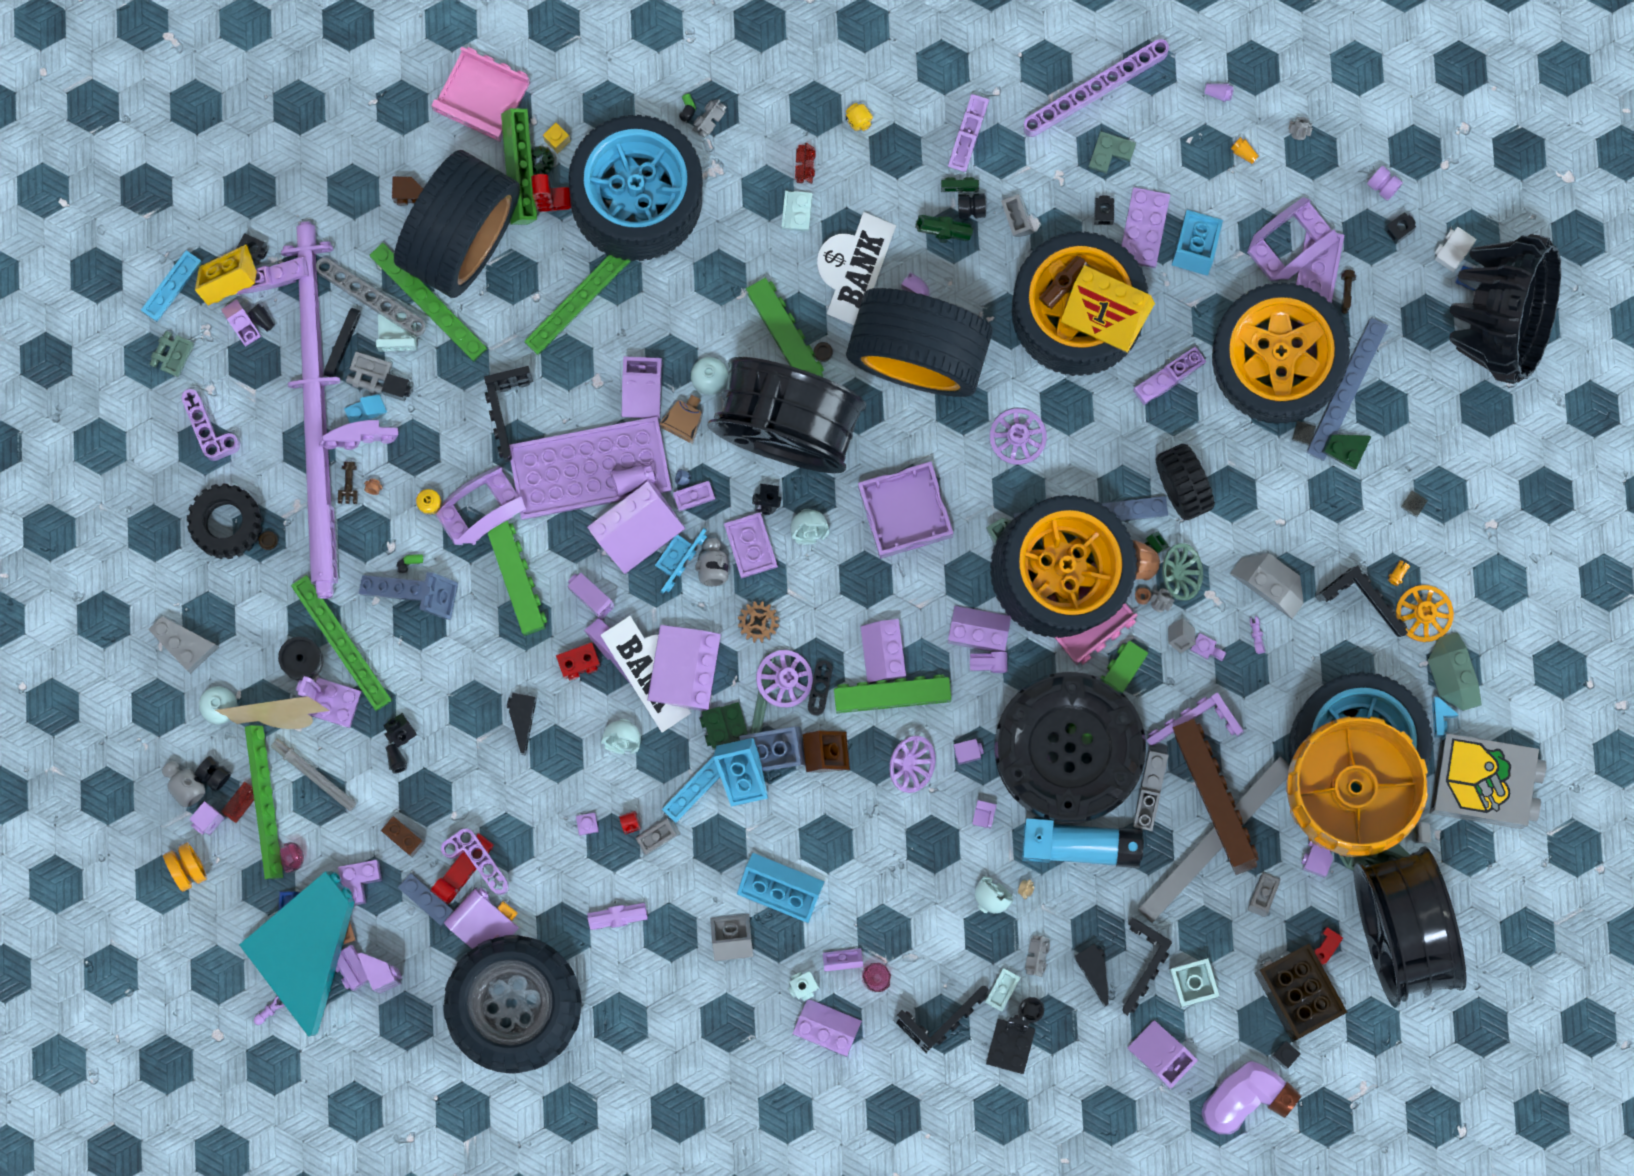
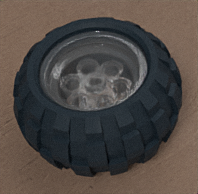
(552, 1016)

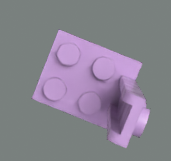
(335, 697)
(1188, 714)

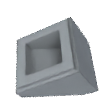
(1423, 832)

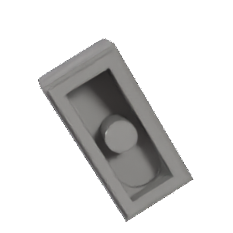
(658, 835)
(1264, 895)

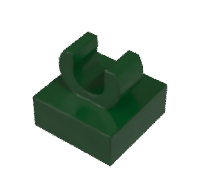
(1157, 542)

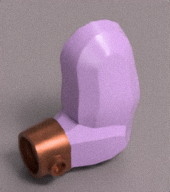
(1242, 1093)

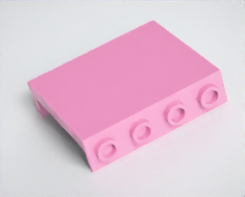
(480, 92)
(1081, 646)

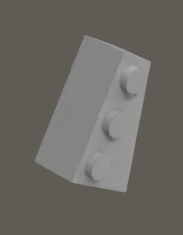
(183, 644)

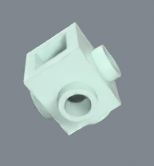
(806, 979)

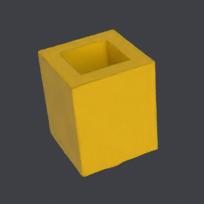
(556, 138)

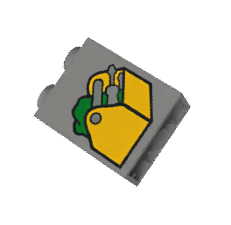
(1487, 781)

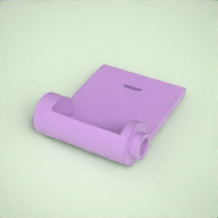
(479, 920)

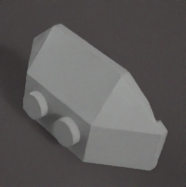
(1271, 581)

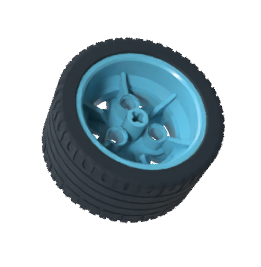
(617, 144)
(1373, 697)

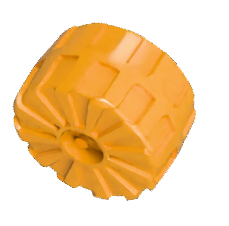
(1389, 782)

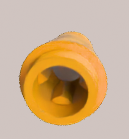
(1244, 150)

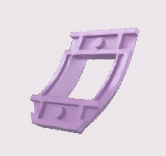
(1314, 226)
(504, 493)

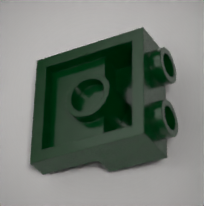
(723, 725)

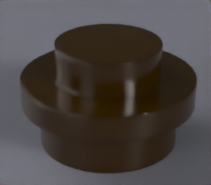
(268, 540)

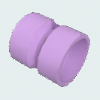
(1385, 183)

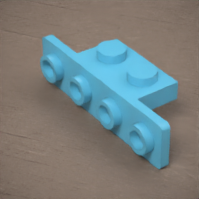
(675, 556)

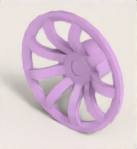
(1018, 436)
(784, 678)
(907, 761)

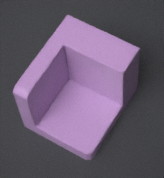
(984, 814)

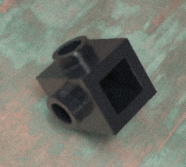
(766, 499)
(399, 730)

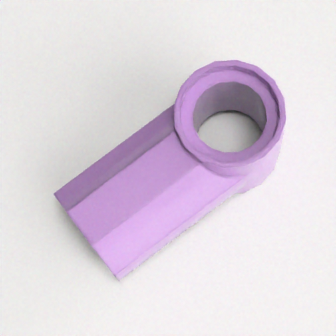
(994, 662)

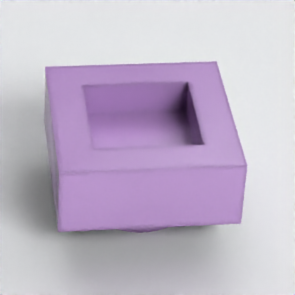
(587, 824)

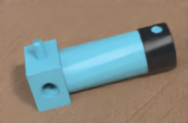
(1081, 844)

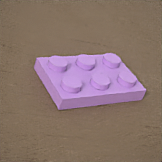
(750, 545)

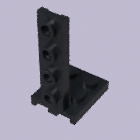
(504, 381)
(1354, 575)
(1151, 971)
(920, 1034)
(1011, 1044)

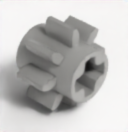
(1300, 128)
(1161, 600)

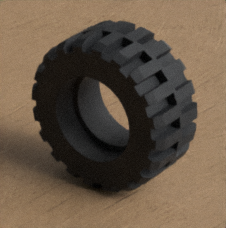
(1185, 481)
(207, 503)

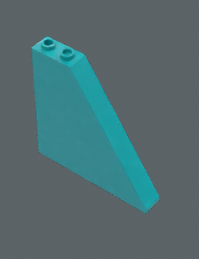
(302, 948)

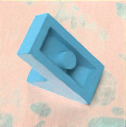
(366, 409)
(1441, 711)

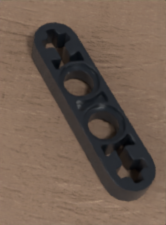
(342, 342)

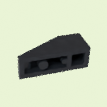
(522, 712)
(1093, 967)

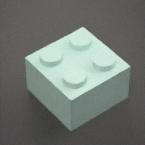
(1194, 983)

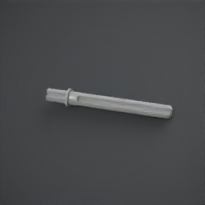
(293, 758)

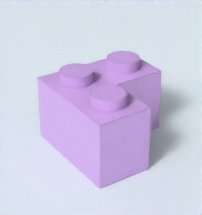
(356, 875)

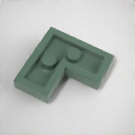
(1109, 146)

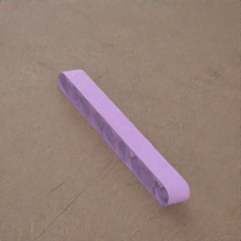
(1100, 80)

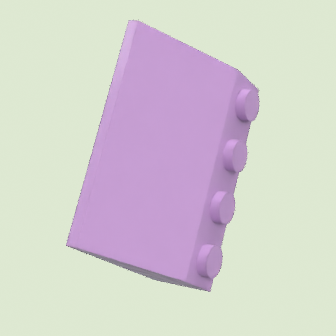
(636, 527)
(684, 667)

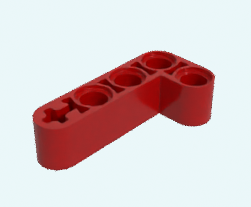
(549, 198)
(459, 873)

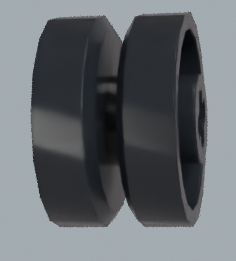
(290, 654)

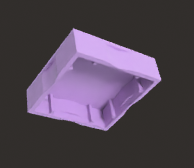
(905, 510)

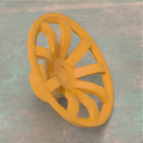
(1425, 612)

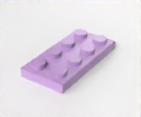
(1145, 225)

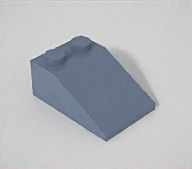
(779, 748)

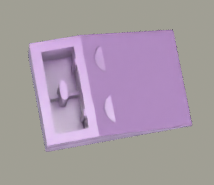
(641, 387)
(1162, 1054)

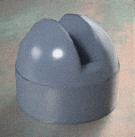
(682, 477)

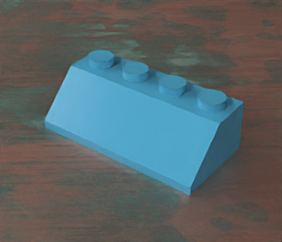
(780, 887)

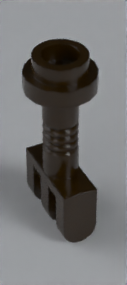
(1348, 276)
(347, 492)

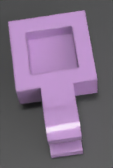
(1206, 647)

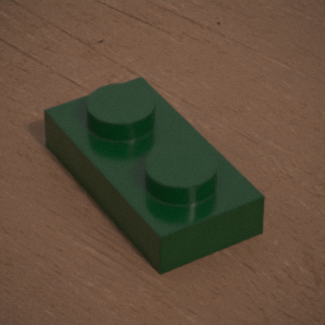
(969, 184)

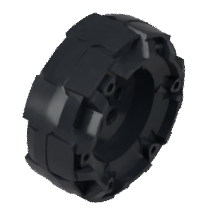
(1094, 711)

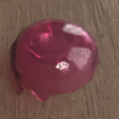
(291, 857)
(876, 977)

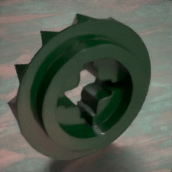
(547, 159)

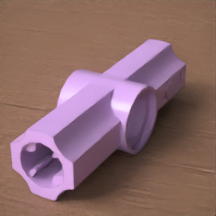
(617, 916)

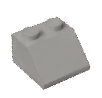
(731, 937)

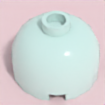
(709, 376)
(809, 526)
(214, 699)
(621, 737)
(992, 897)

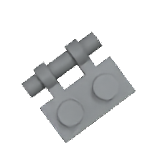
(371, 367)

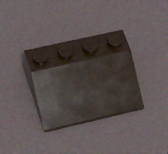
(1300, 992)

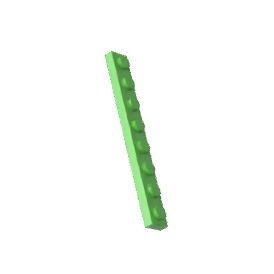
(575, 303)
(429, 304)
(341, 643)
(263, 802)

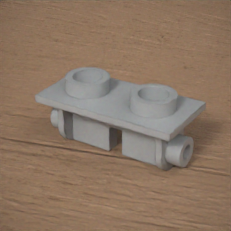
(704, 122)
(1040, 947)

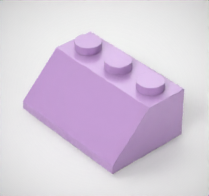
(979, 629)
(883, 651)
(379, 973)
(827, 1027)

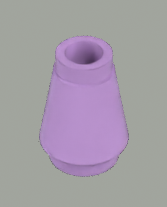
(1219, 91)

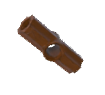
(1055, 291)

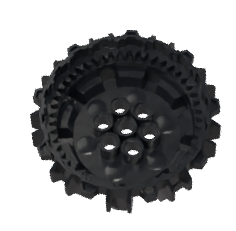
(1510, 307)

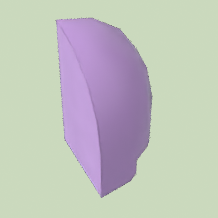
(915, 284)

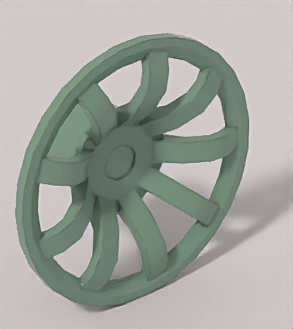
(1177, 572)

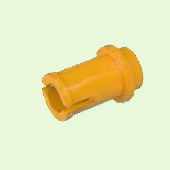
(1398, 573)

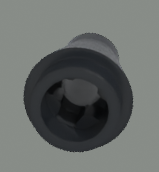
(261, 317)
(395, 759)

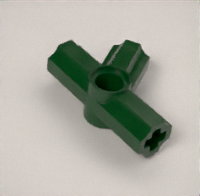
(944, 228)

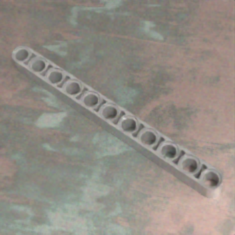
(1211, 843)

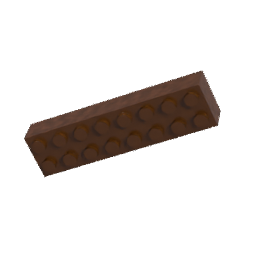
(1216, 800)

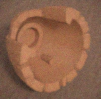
(1147, 561)

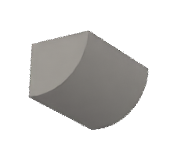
(1017, 216)

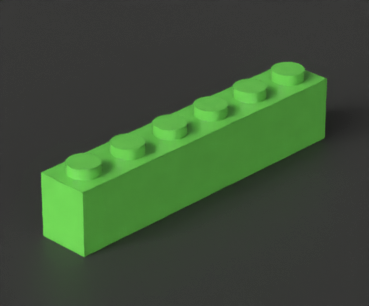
(519, 162)
(782, 327)
(516, 579)
(1120, 674)
(892, 695)

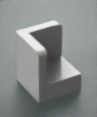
(1181, 635)

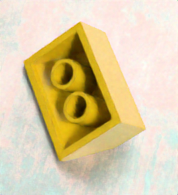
(225, 275)

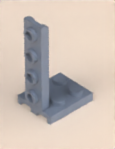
(435, 593)

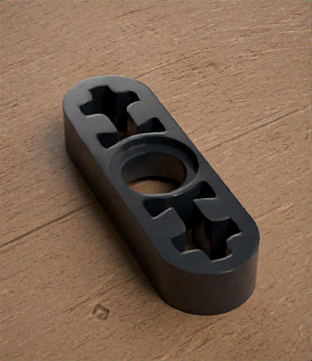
(812, 701)

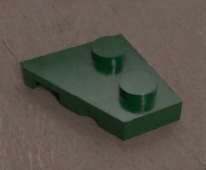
(1346, 448)

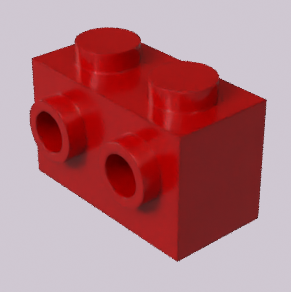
(578, 661)

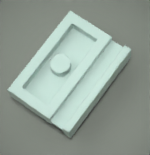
(797, 211)

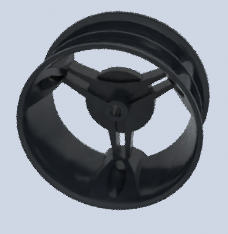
(787, 414)
(1410, 926)

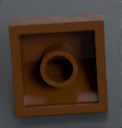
(826, 751)

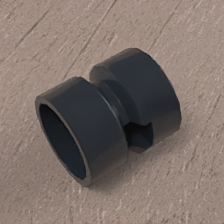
(971, 206)
(217, 778)
(1031, 1009)

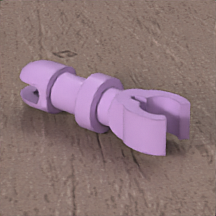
(1257, 635)
(269, 1010)

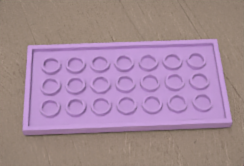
(576, 467)

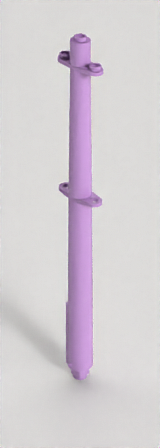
(320, 512)

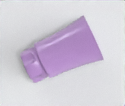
(632, 478)

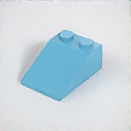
(1197, 242)
(741, 771)

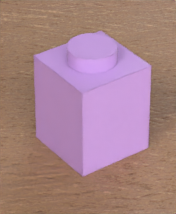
(968, 751)

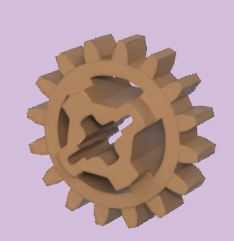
(750, 627)

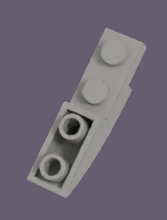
(1150, 790)

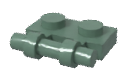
(176, 356)

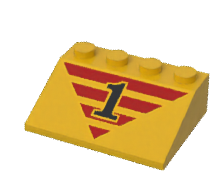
(1107, 309)

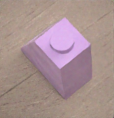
(590, 595)

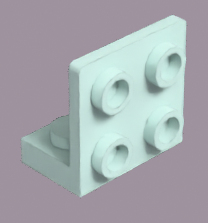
(394, 337)

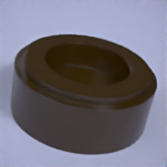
(823, 352)

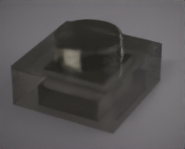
(1303, 433)
(1414, 503)

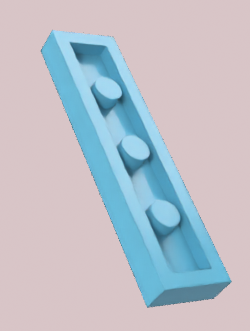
(171, 286)
(692, 791)

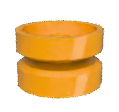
(187, 865)

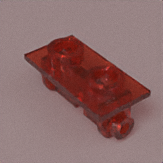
(805, 154)
(239, 803)

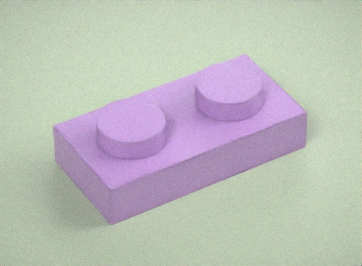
(694, 496)
(842, 959)

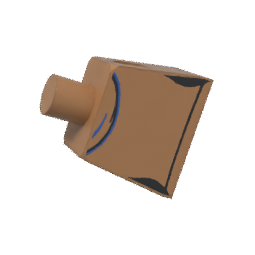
(683, 419)

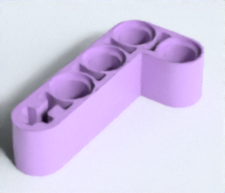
(205, 424)
(480, 863)

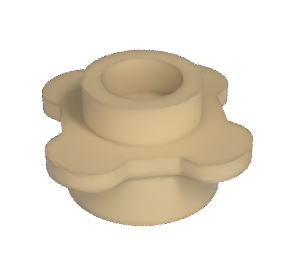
(1026, 888)

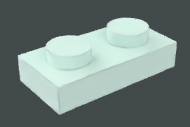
(1002, 990)

